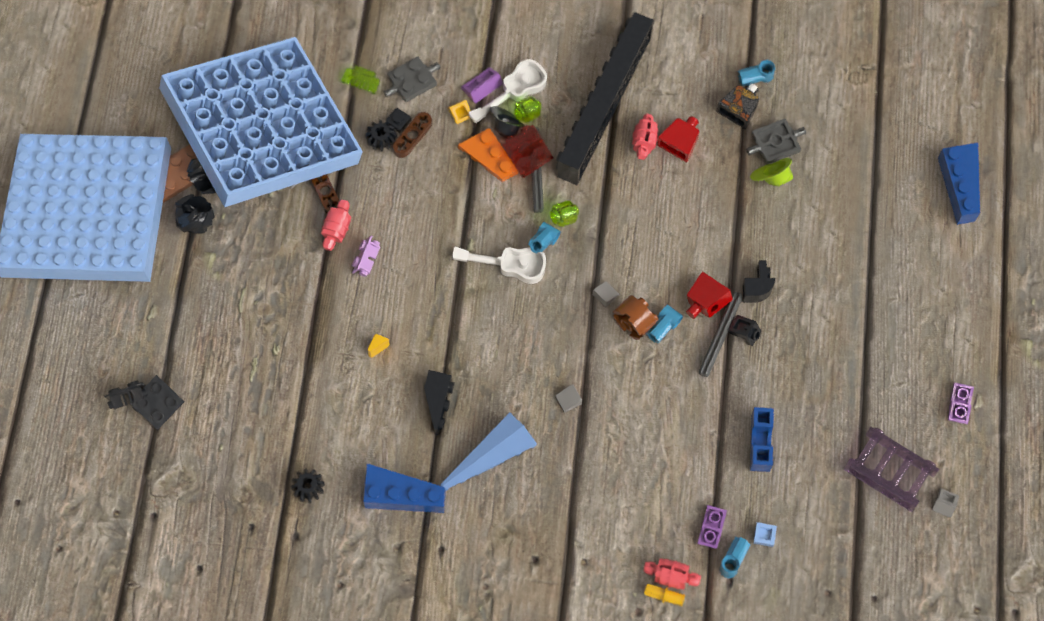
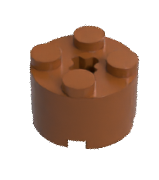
(635, 317)

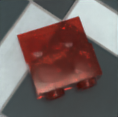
(527, 150)

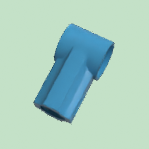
(755, 73)
(544, 237)
(668, 320)
(734, 556)

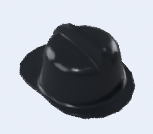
(505, 122)

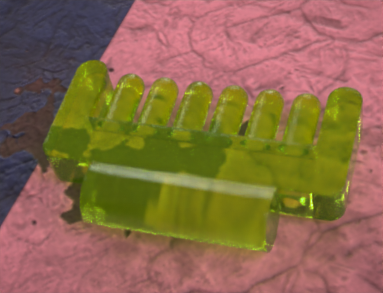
(363, 75)

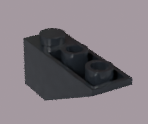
(436, 390)

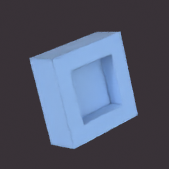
(765, 534)

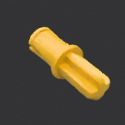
(664, 594)

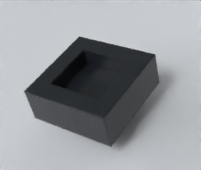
(398, 119)

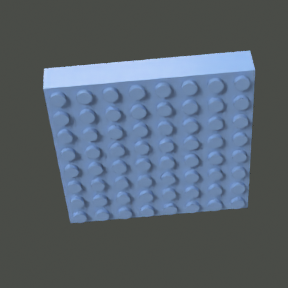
(260, 121)
(84, 207)

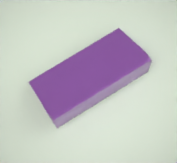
(482, 85)

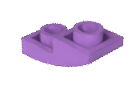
(960, 403)
(712, 527)

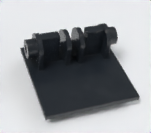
(115, 394)
(159, 403)

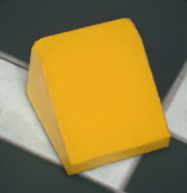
(459, 111)
(377, 345)

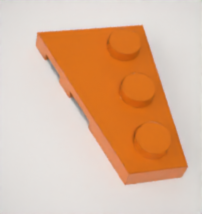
(489, 153)

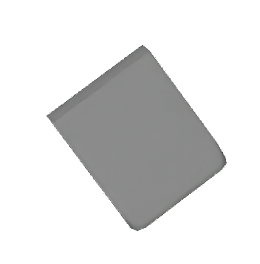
(605, 293)
(569, 398)
(945, 502)

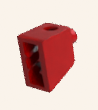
(680, 138)
(707, 296)

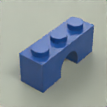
(761, 432)

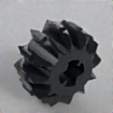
(381, 135)
(299, 485)

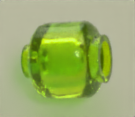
(527, 109)
(564, 213)

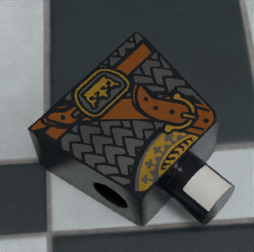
(739, 105)

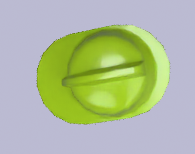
(774, 173)

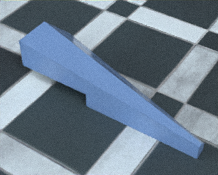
(503, 442)

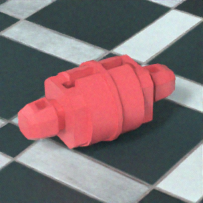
(645, 136)
(336, 225)
(672, 573)

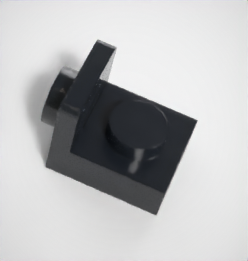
(745, 329)

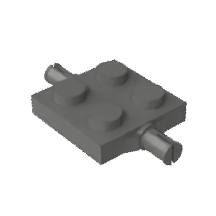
(412, 79)
(776, 141)

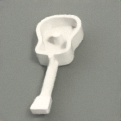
(525, 80)
(514, 262)

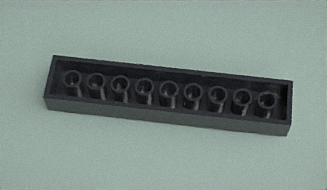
(604, 99)

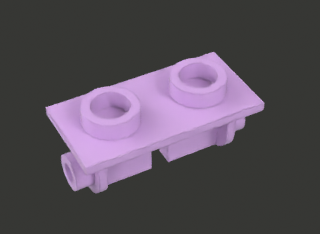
(362, 263)

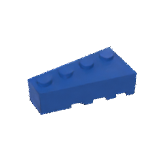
(961, 178)
(401, 492)

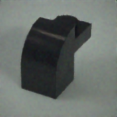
(758, 288)

